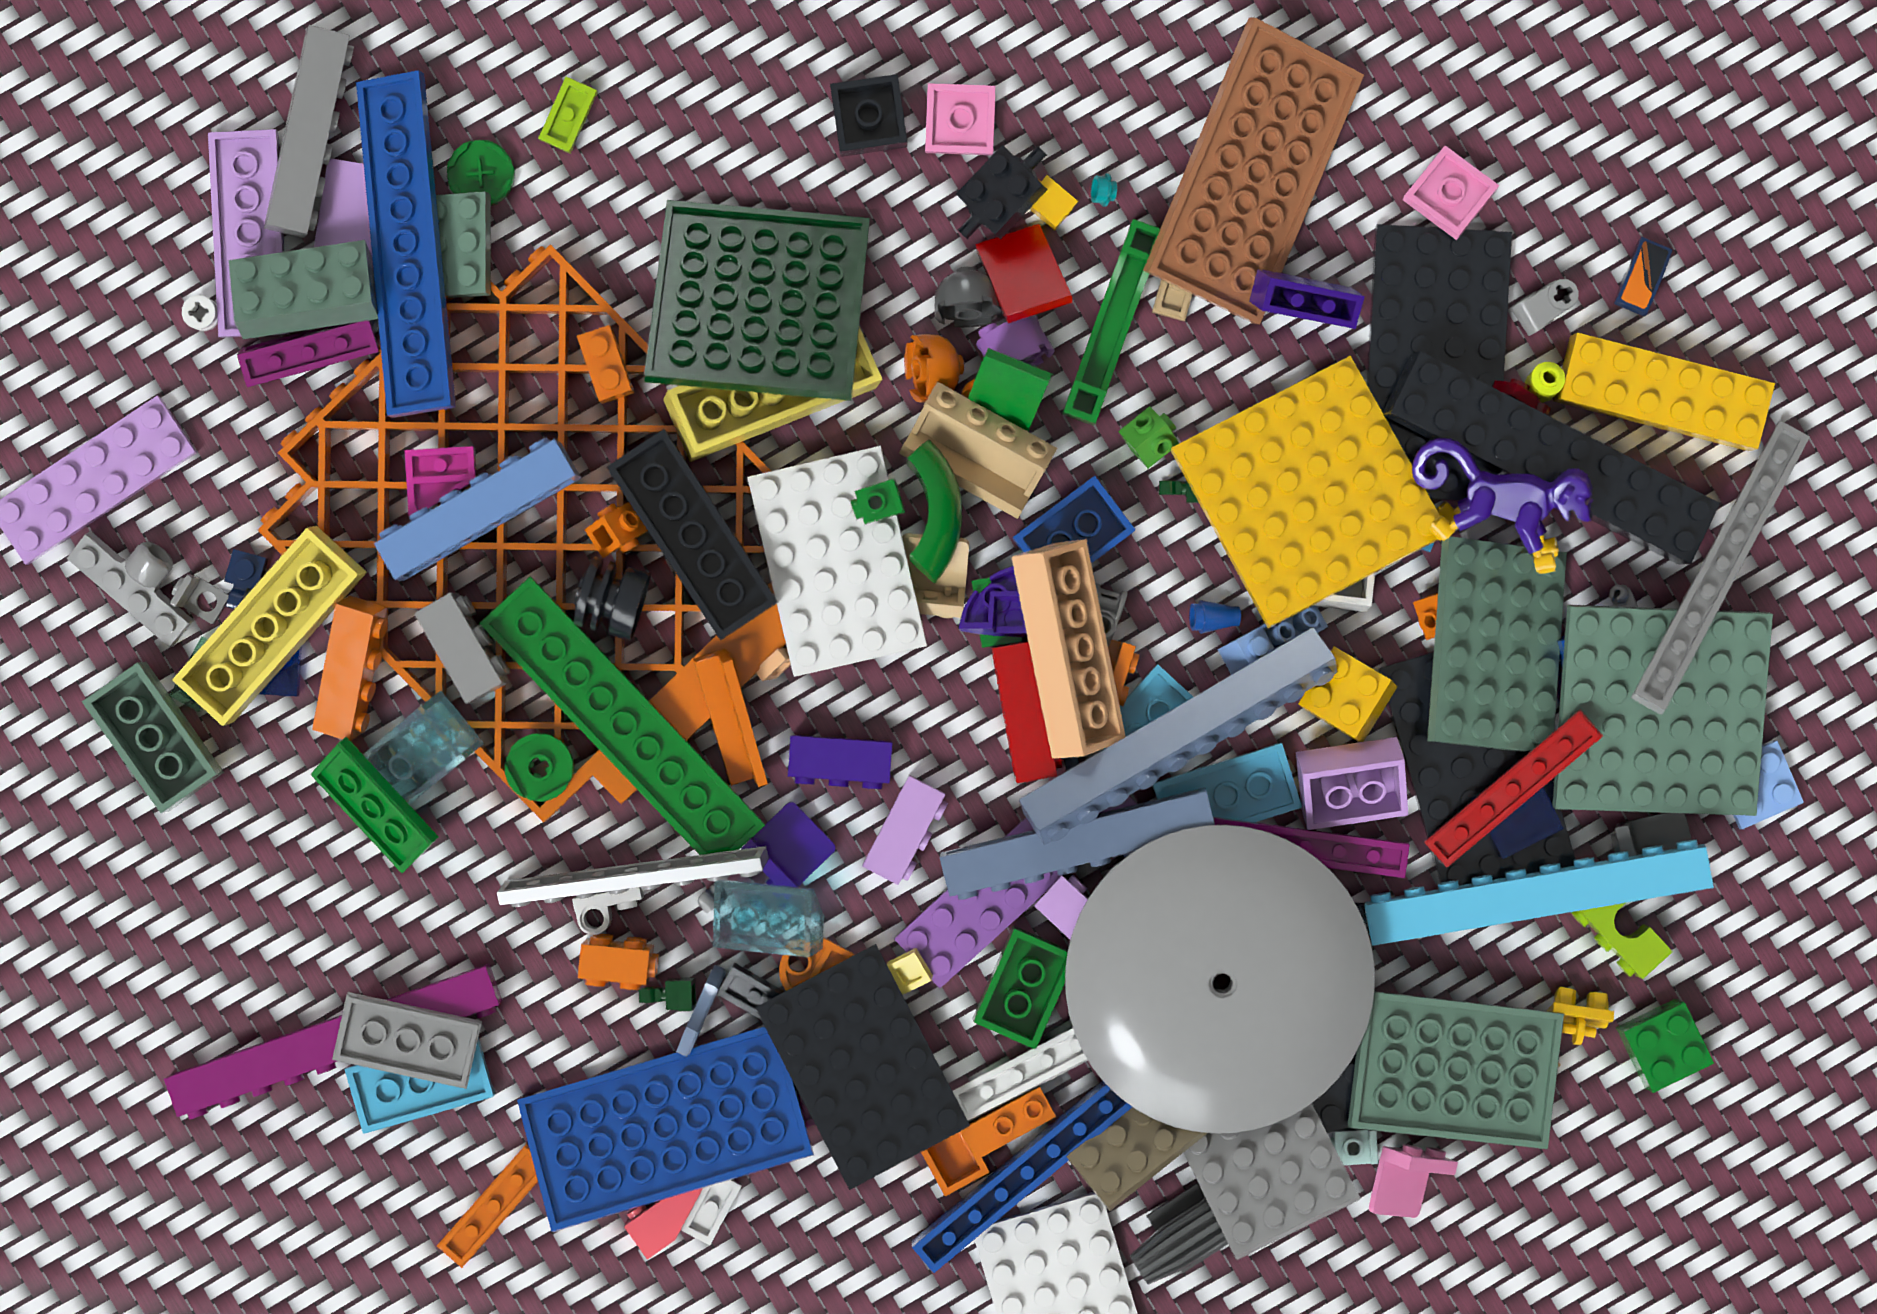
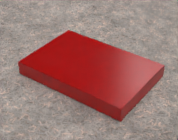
(1024, 273)

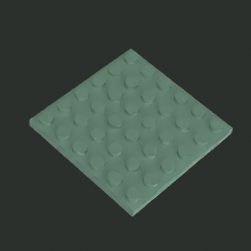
(1705, 743)

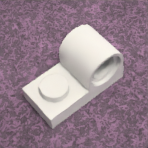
(602, 901)

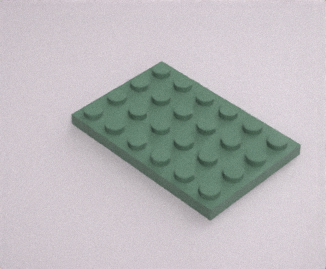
(1495, 646)
(1457, 1070)

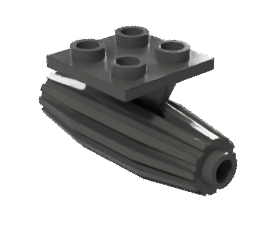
(1182, 1238)

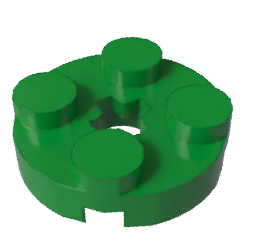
(521, 760)

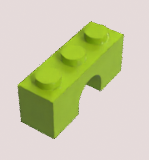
(1637, 951)

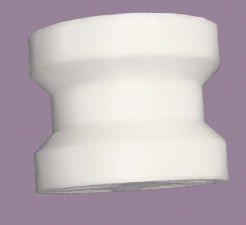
(206, 313)

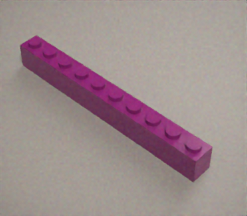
(313, 1047)

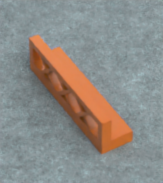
(729, 718)

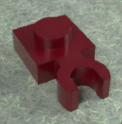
(1519, 391)

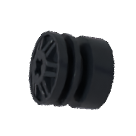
(611, 598)

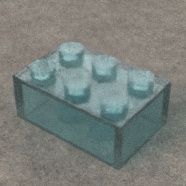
(424, 747)

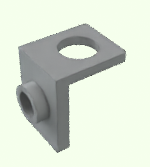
(187, 593)

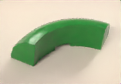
(944, 511)

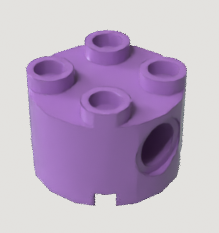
(1017, 339)

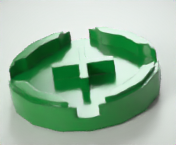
(481, 168)

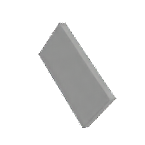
(407, 1040)

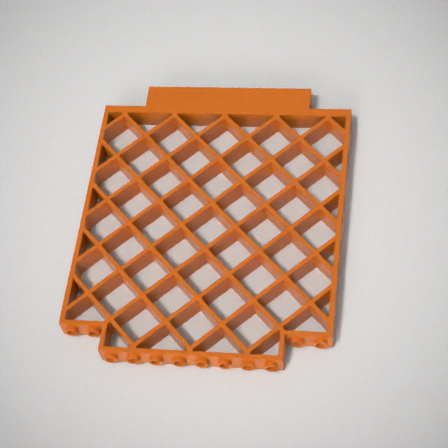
(682, 697)

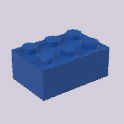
(1082, 515)

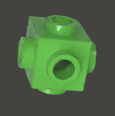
(1149, 436)

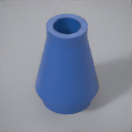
(1212, 616)

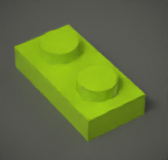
(568, 115)

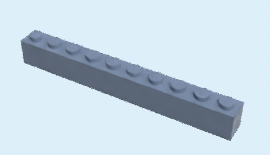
(1179, 736)

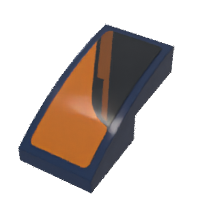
(1643, 276)

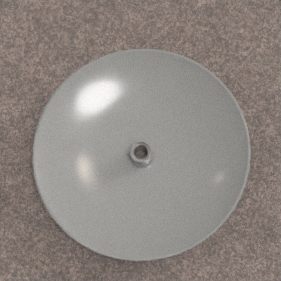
(1205, 908)

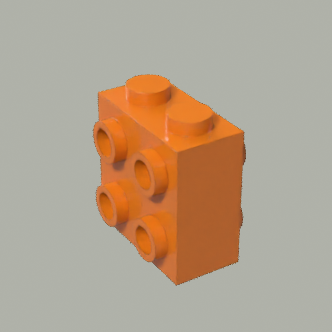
(624, 962)

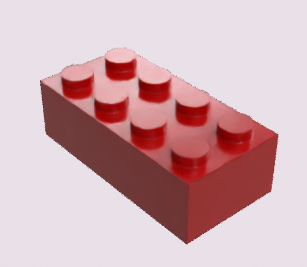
(1023, 714)

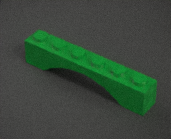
(1111, 325)

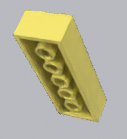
(721, 418)
(269, 625)

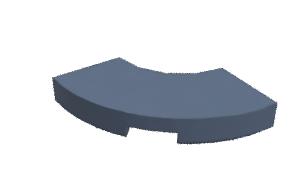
(701, 1010)

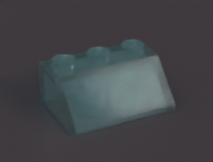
(767, 918)

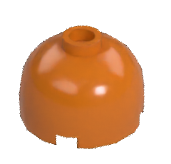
(931, 361)

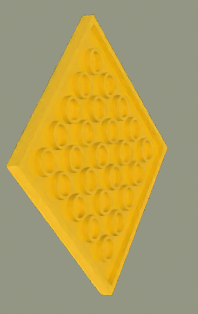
(1308, 491)

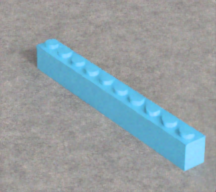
(1539, 893)

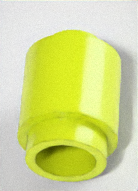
(1552, 374)

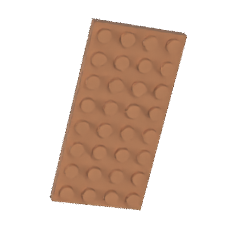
(1253, 168)

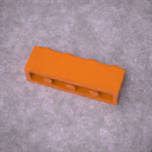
(350, 668)

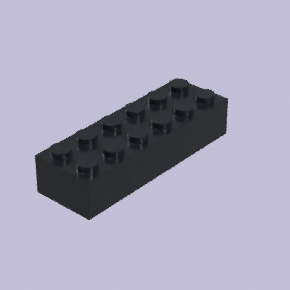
(692, 534)

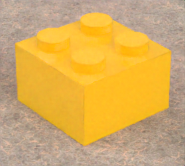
(1351, 698)

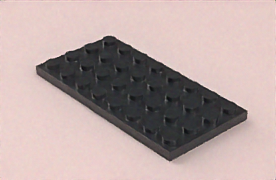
(1439, 301)
(1450, 774)

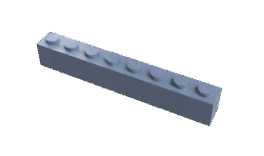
(1108, 835)

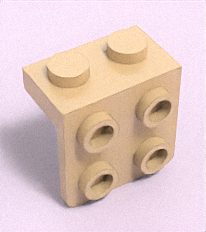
(948, 593)

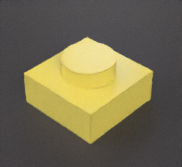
(909, 971)

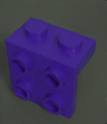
(792, 845)

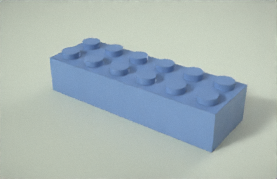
(477, 510)

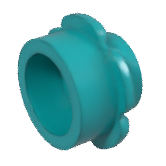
(1103, 189)

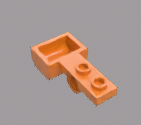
(960, 1157)

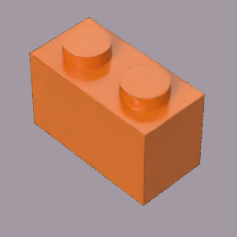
(605, 364)

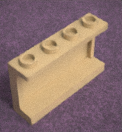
(982, 448)

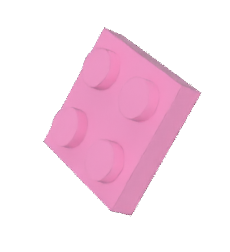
(960, 119)
(1450, 192)

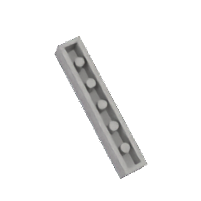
(307, 132)

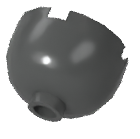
(966, 299)

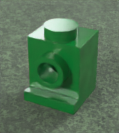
(891, 502)

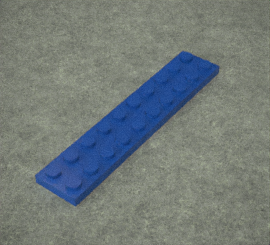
(405, 244)

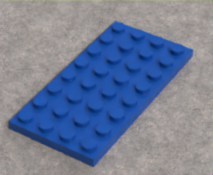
(663, 1128)

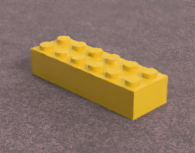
(1665, 392)

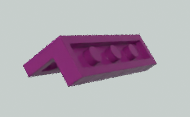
(306, 351)

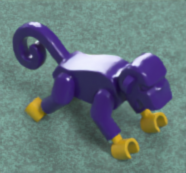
(1509, 496)

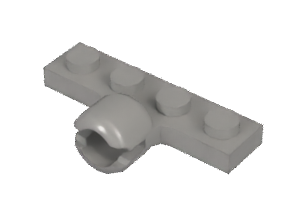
(134, 583)

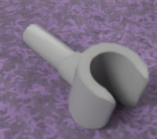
(706, 899)

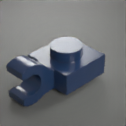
(244, 572)

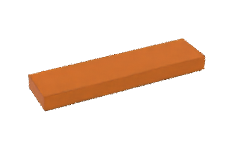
(490, 1208)

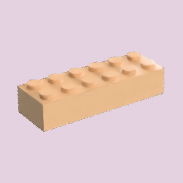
(1069, 648)

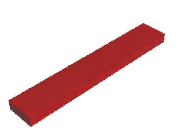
(1513, 788)

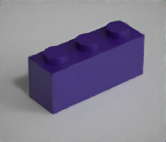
(1306, 298)
(839, 761)

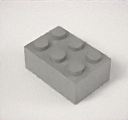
(463, 646)

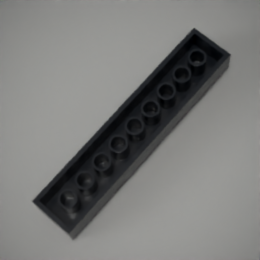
(1522, 440)

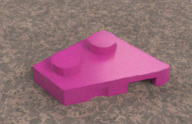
(437, 473)

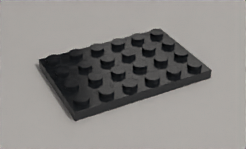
(862, 1066)

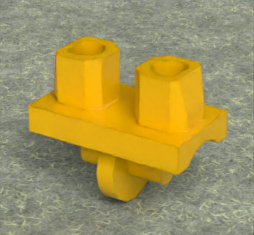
(1594, 1014)

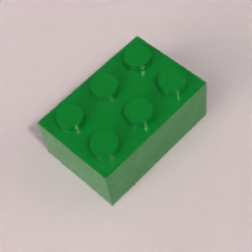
(1023, 988)

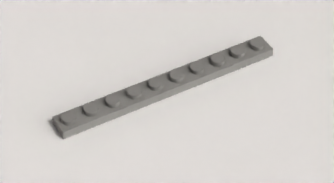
(1720, 568)

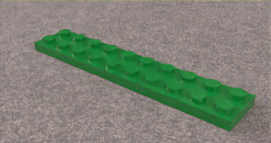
(620, 721)

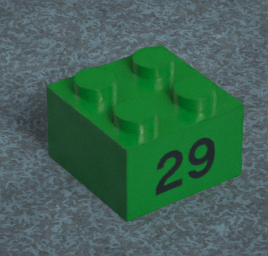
(1665, 1045)

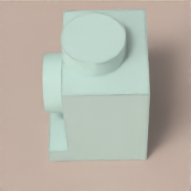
(1367, 1142)

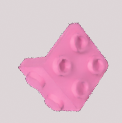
(1404, 1177)

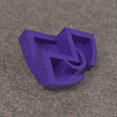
(996, 608)

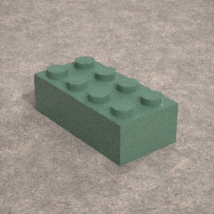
(303, 289)
(153, 737)

